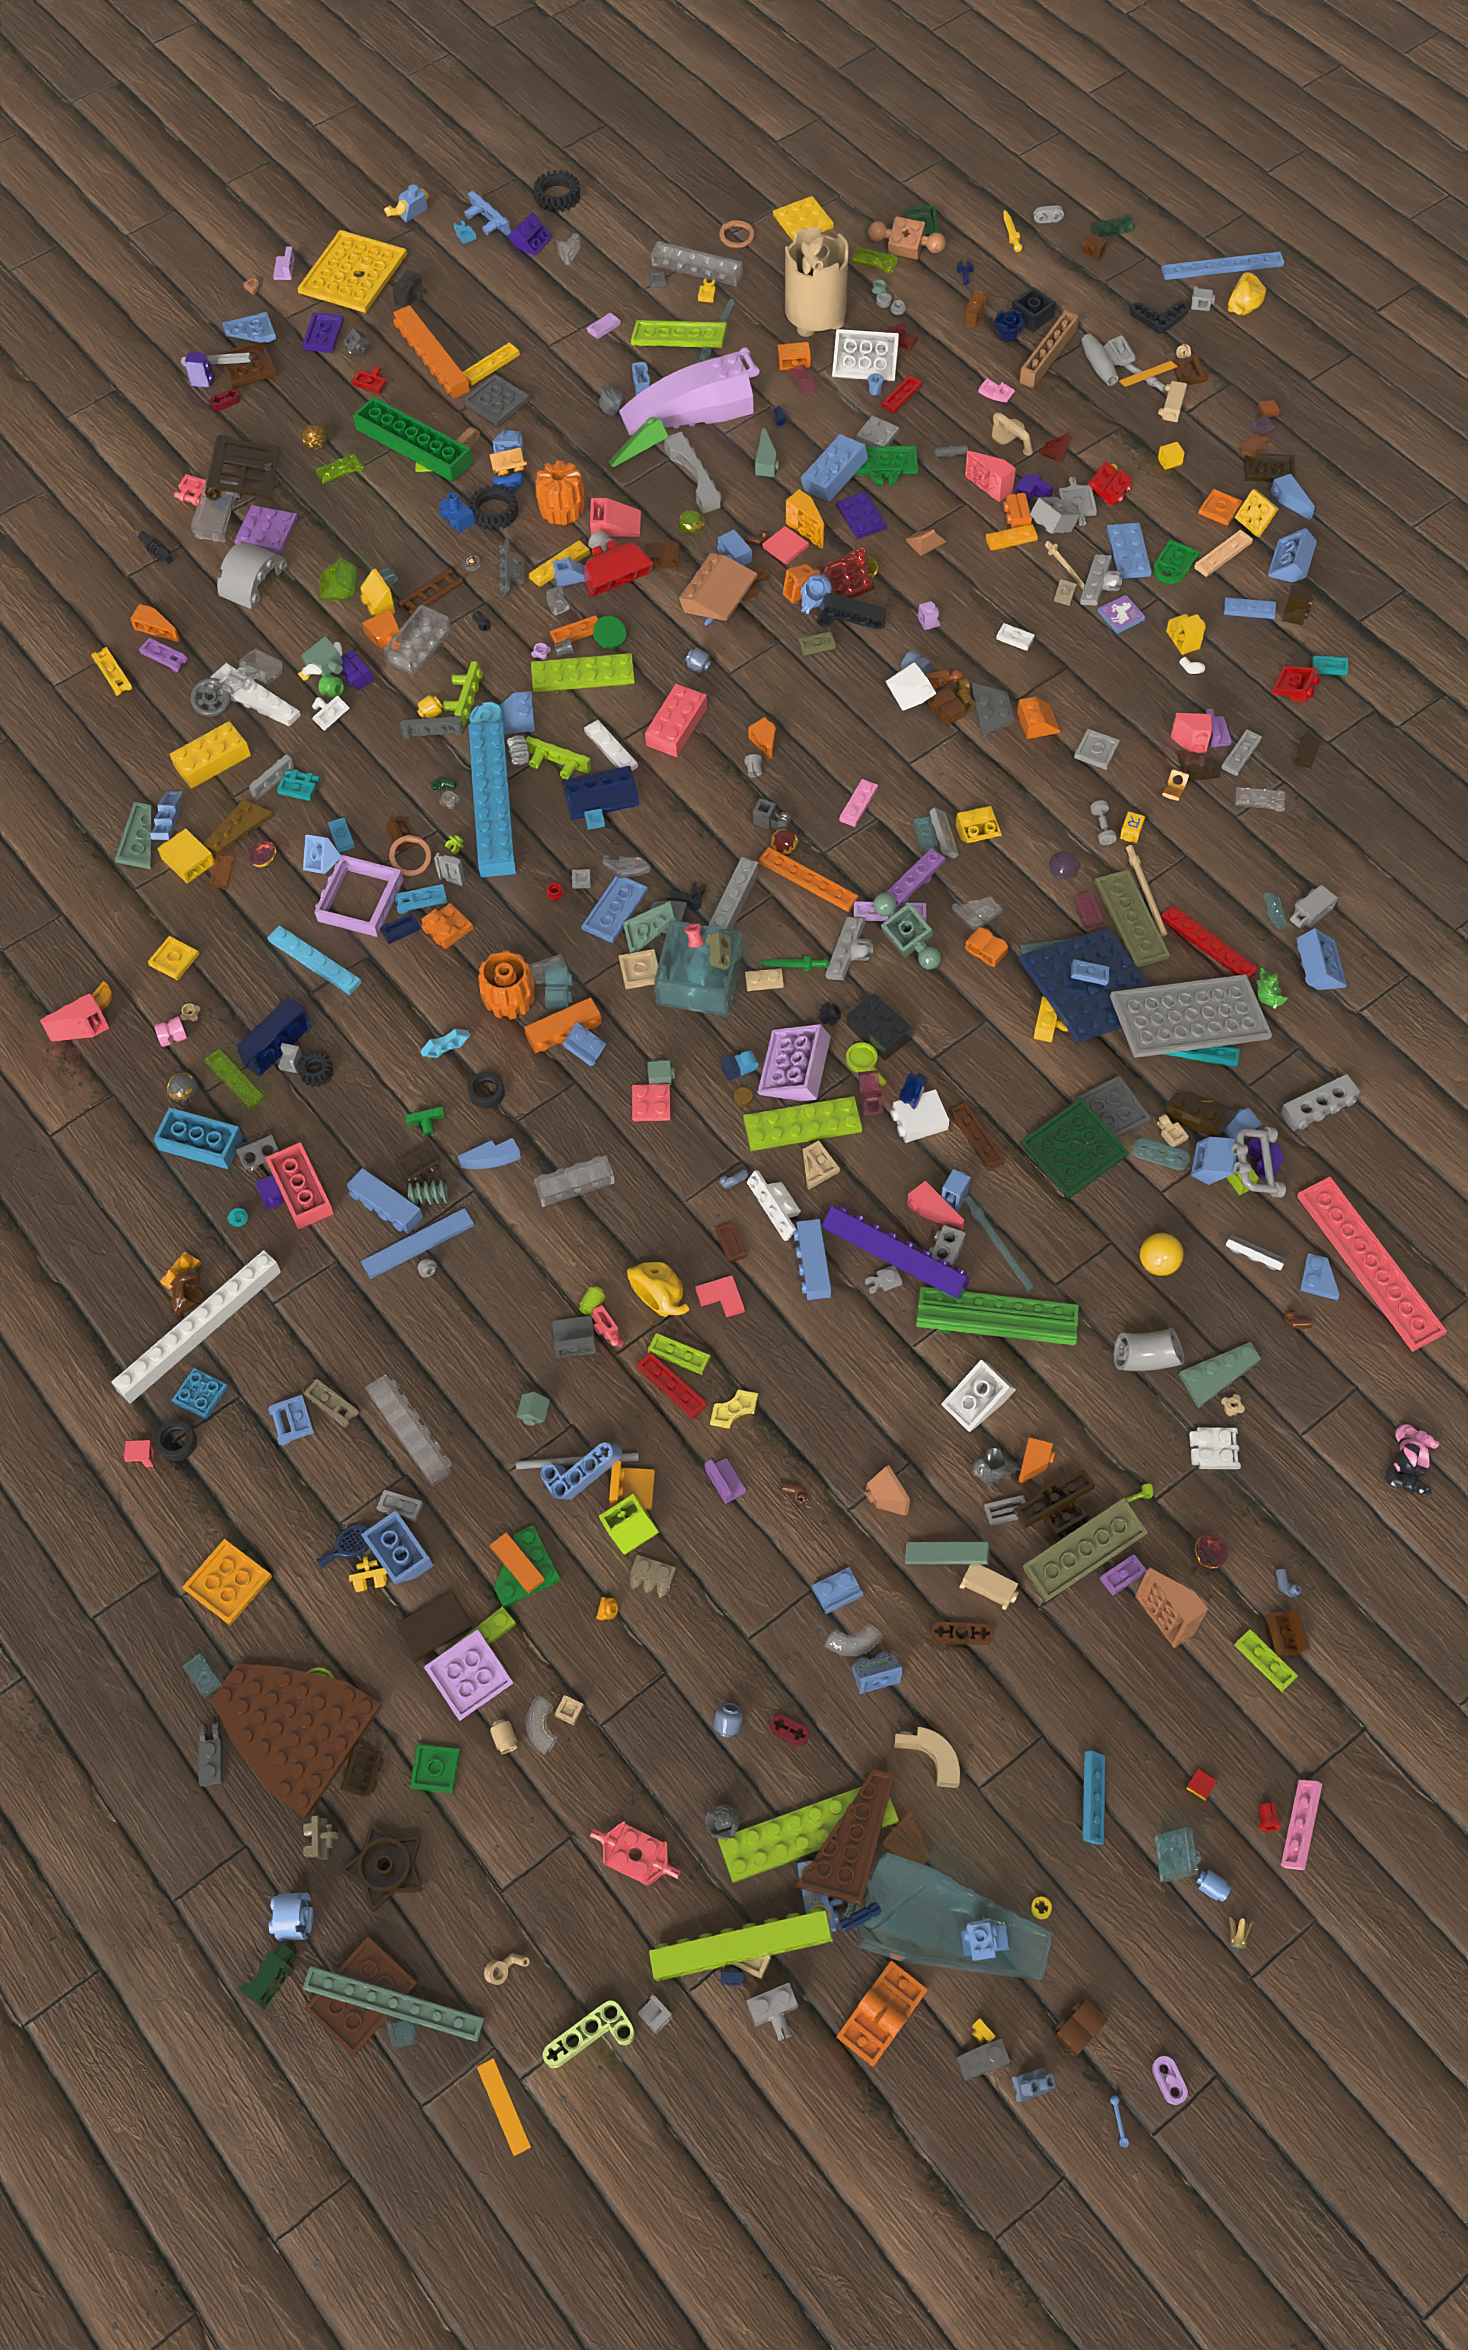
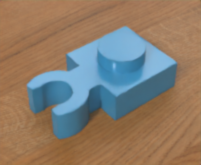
(464, 232)

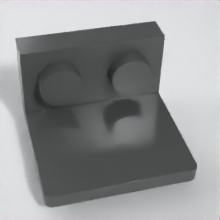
(573, 1337)

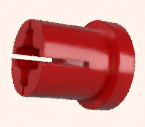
(1269, 1818)

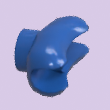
(511, 481)

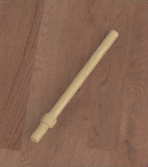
(1135, 863)

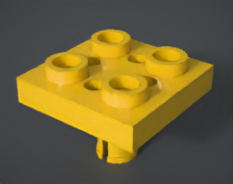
(1264, 511)

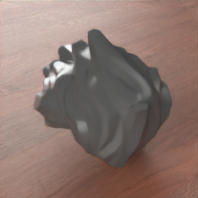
(610, 399)
(994, 1467)

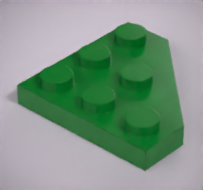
(507, 1587)

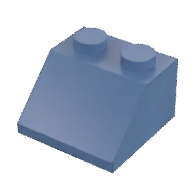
(518, 713)

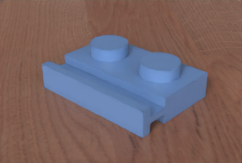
(583, 1044)
(837, 1590)

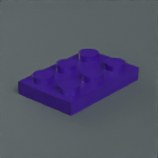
(323, 332)
(861, 515)

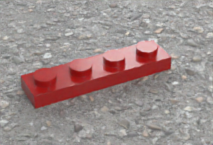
(671, 1385)

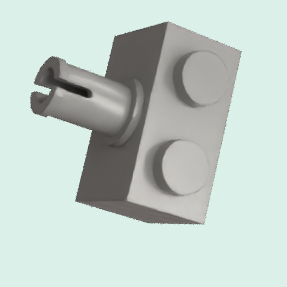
(772, 2007)

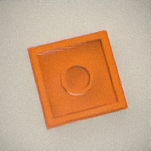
(1220, 507)

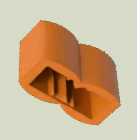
(986, 946)

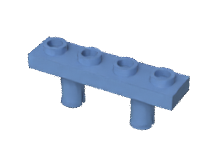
(495, 219)

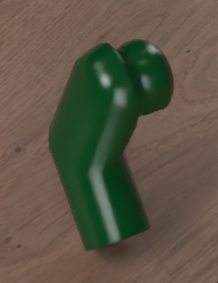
(441, 783)

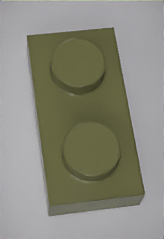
(816, 643)

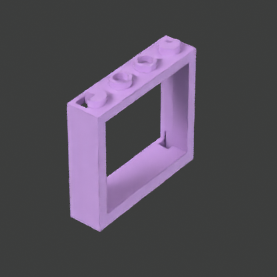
(346, 863)

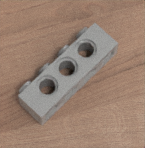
(1342, 1087)

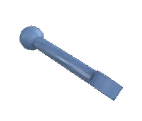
(1123, 2142)

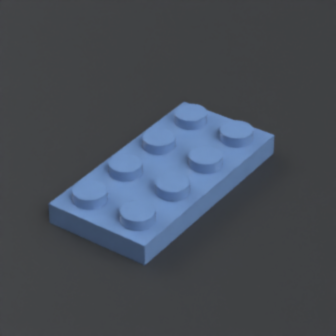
(1128, 550)

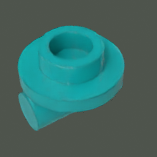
(237, 1217)

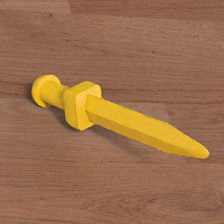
(1014, 237)

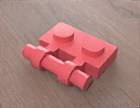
(190, 485)

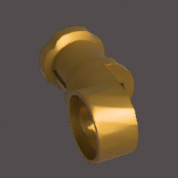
(964, 694)

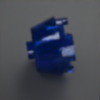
(1009, 325)

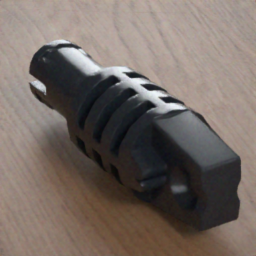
(155, 547)

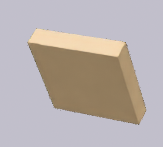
(638, 968)

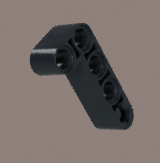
(850, 610)

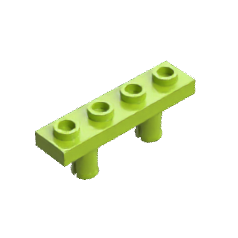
(470, 687)
(556, 754)

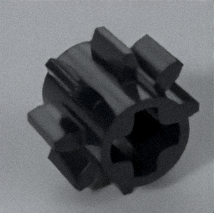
(829, 1013)

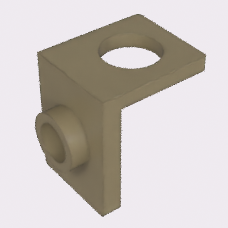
(1065, 592)

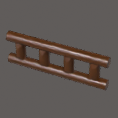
(440, 592)

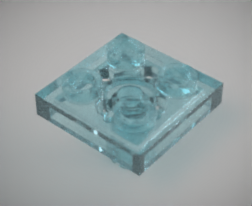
(1176, 1854)

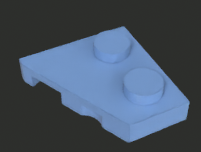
(1318, 1277)

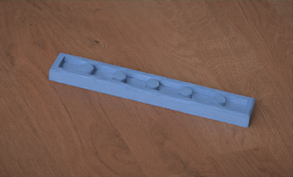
(417, 1243)

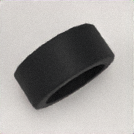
(486, 1077)
(186, 1450)

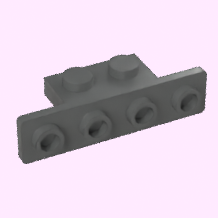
(510, 568)

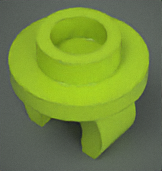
(456, 841)

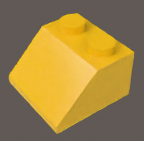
(376, 594)

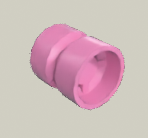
(170, 1031)

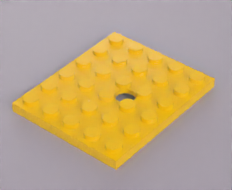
(346, 255)

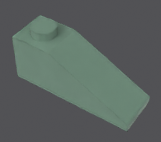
(766, 458)

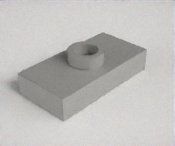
(406, 1507)

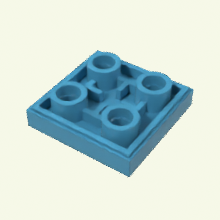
(200, 1393)

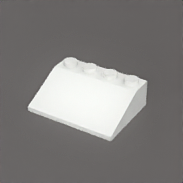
(865, 353)

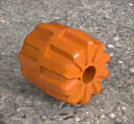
(560, 493)
(506, 984)

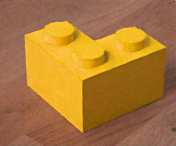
(1186, 632)

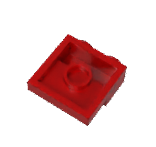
(1110, 483)
(1297, 683)

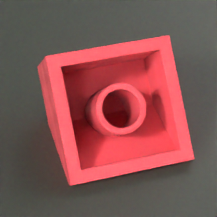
(1192, 731)

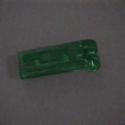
(1113, 226)

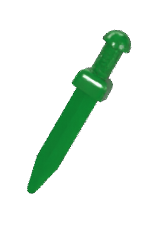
(807, 963)

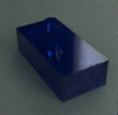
(263, 1044)

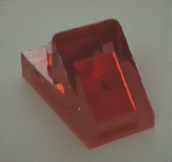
(1056, 448)

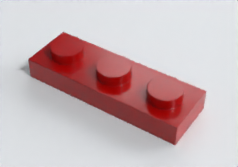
(902, 394)

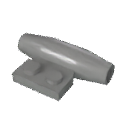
(1106, 357)

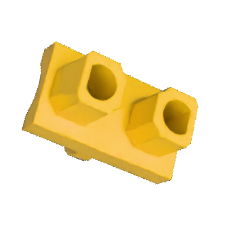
(359, 1579)

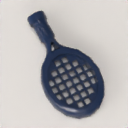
(330, 1556)

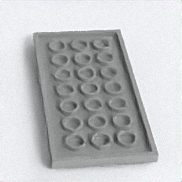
(1190, 1015)

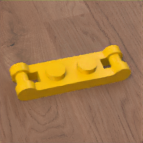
(111, 671)

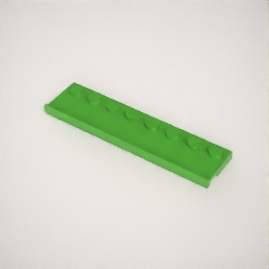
(998, 1316)

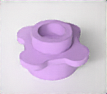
(541, 651)

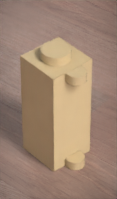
(1174, 401)
(990, 1585)

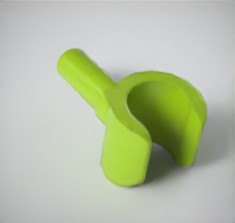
(1147, 1493)

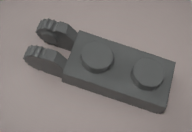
(210, 1756)

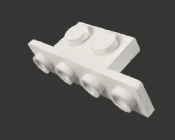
(776, 1203)

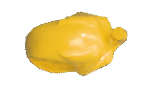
(1247, 295)
(658, 1287)

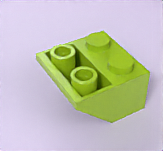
(629, 1524)

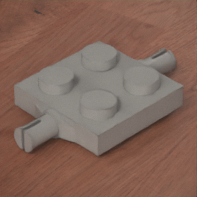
(1079, 499)

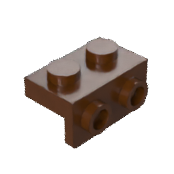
(1288, 1632)

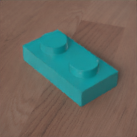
(1330, 665)

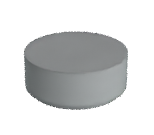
(883, 300)

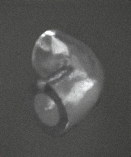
(854, 1644)
(537, 1725)

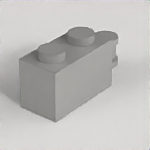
(1313, 907)

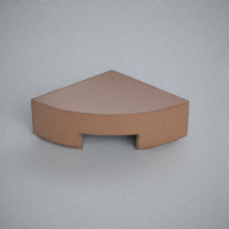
(252, 285)

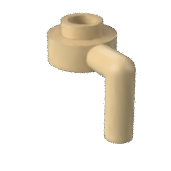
(501, 1968)

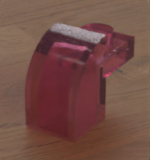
(870, 1093)

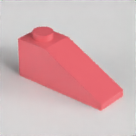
(933, 1207)

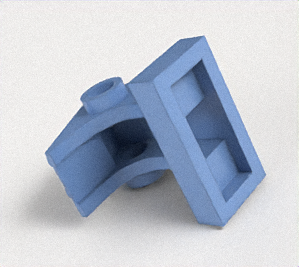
(984, 1939)

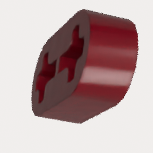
(225, 399)
(791, 1726)

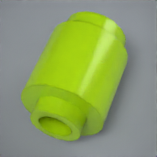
(592, 1299)

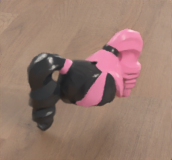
(1412, 1460)

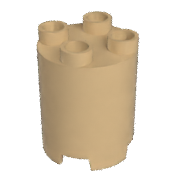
(819, 298)

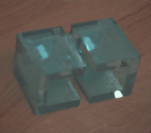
(557, 990)

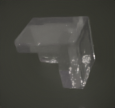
(556, 600)

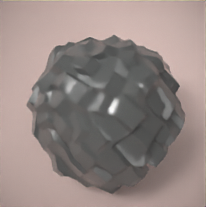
(722, 1821)

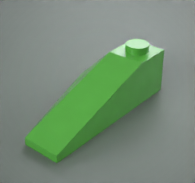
(645, 437)

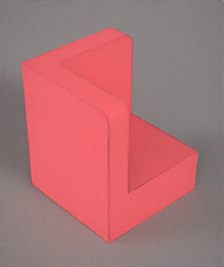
(140, 1451)

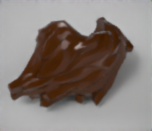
(185, 1291)

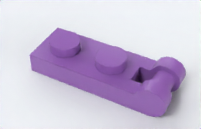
(163, 654)

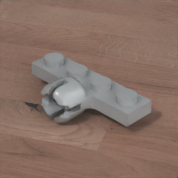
(1100, 579)
(849, 948)

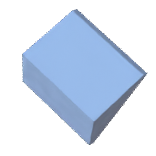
(319, 854)

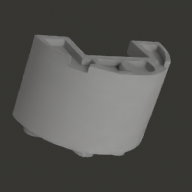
(244, 570)

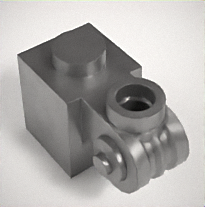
(766, 816)

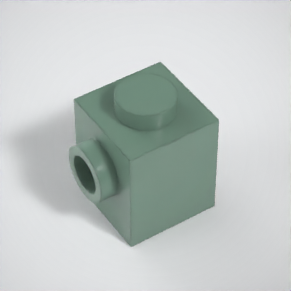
(660, 1072)
(533, 1408)

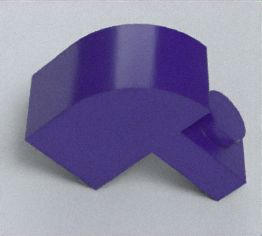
(1033, 486)
(1255, 1150)

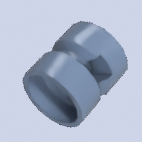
(912, 656)

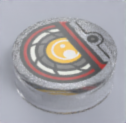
(471, 562)

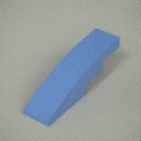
(167, 815)

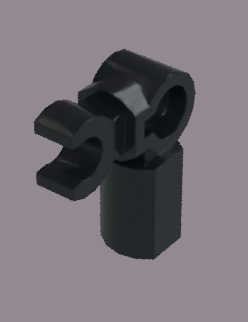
(694, 900)

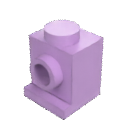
(928, 615)

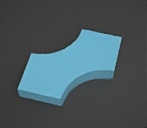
(436, 1047)

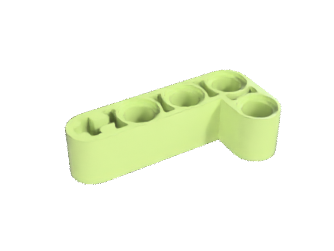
(586, 2038)

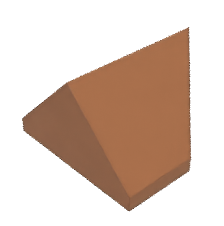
(925, 541)

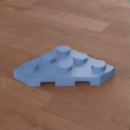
(252, 328)

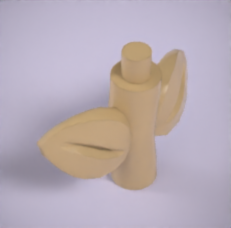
(810, 252)

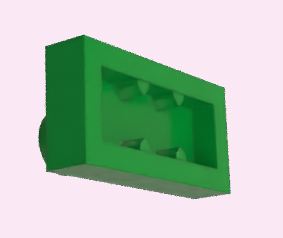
(425, 1118)

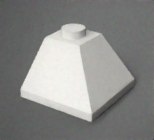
(910, 687)

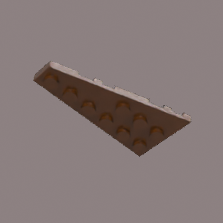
(849, 1851)

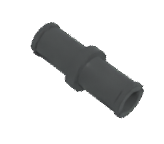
(950, 450)

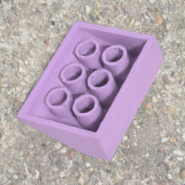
(795, 1063)

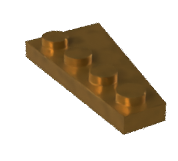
(236, 826)

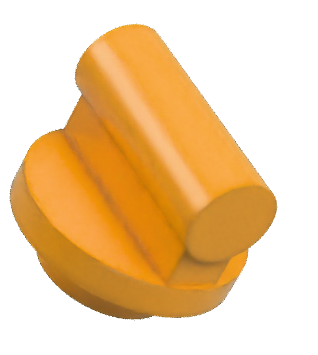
(607, 1609)

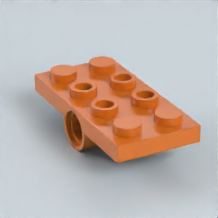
(882, 2013)

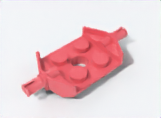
(622, 1840)

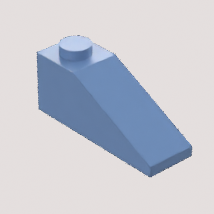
(1291, 495)

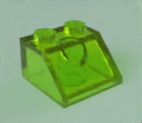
(337, 581)

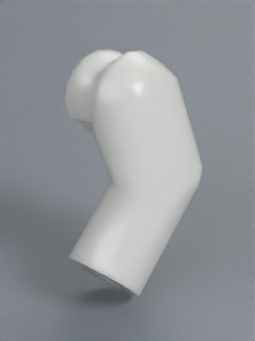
(1192, 667)

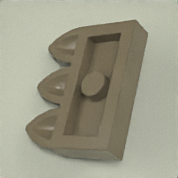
(652, 1574)

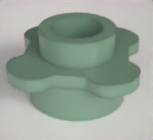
(879, 286)

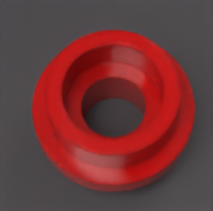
(554, 887)

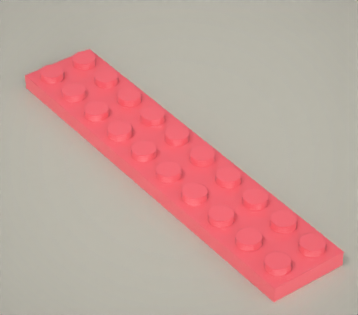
(1371, 1264)

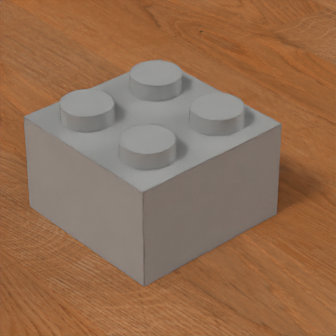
(1054, 515)

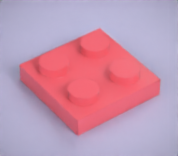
(651, 1102)

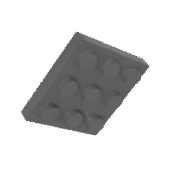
(496, 400)
(1116, 1107)

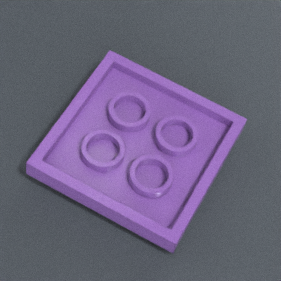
(267, 528)

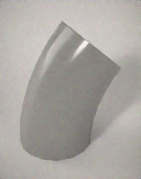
(1148, 1350)

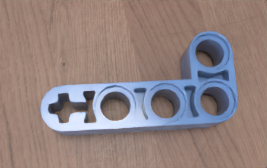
(604, 1455)

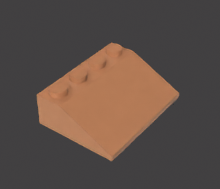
(717, 588)
(1171, 1606)

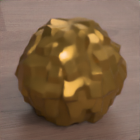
(314, 437)

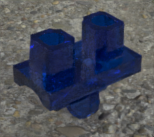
(913, 1089)

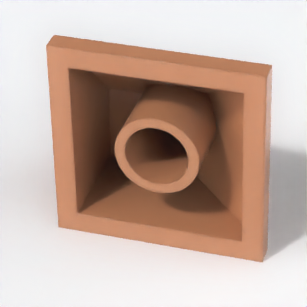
(887, 1492)

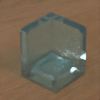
(401, 2034)

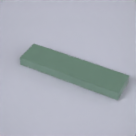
(947, 1553)

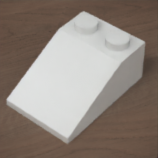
(978, 1395)

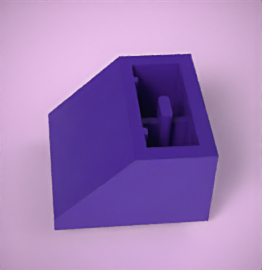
(530, 235)

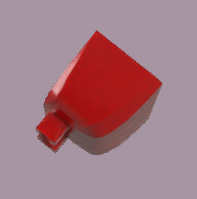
(615, 567)

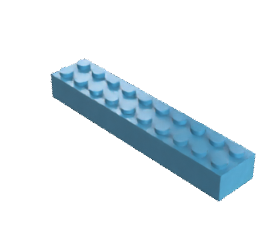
(491, 799)

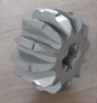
(517, 750)

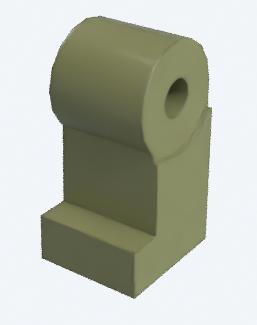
(719, 950)

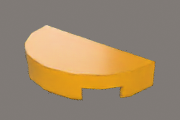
(102, 995)

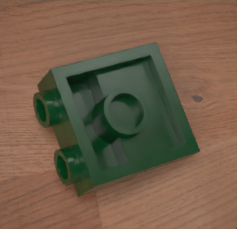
(925, 214)

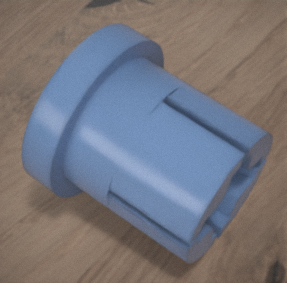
(875, 383)

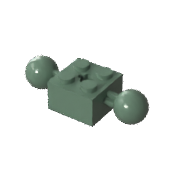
(908, 919)

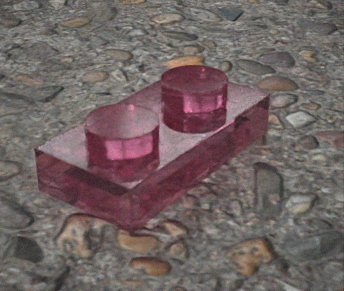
(1088, 910)

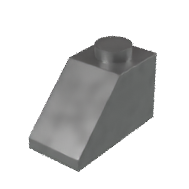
(983, 2059)

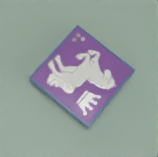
(1121, 614)

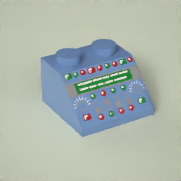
(877, 1672)

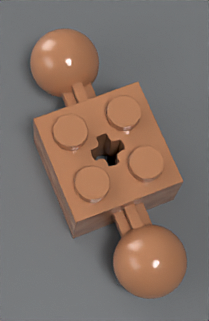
(906, 237)

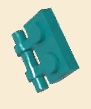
(297, 788)

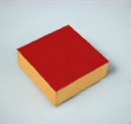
(1201, 1784)

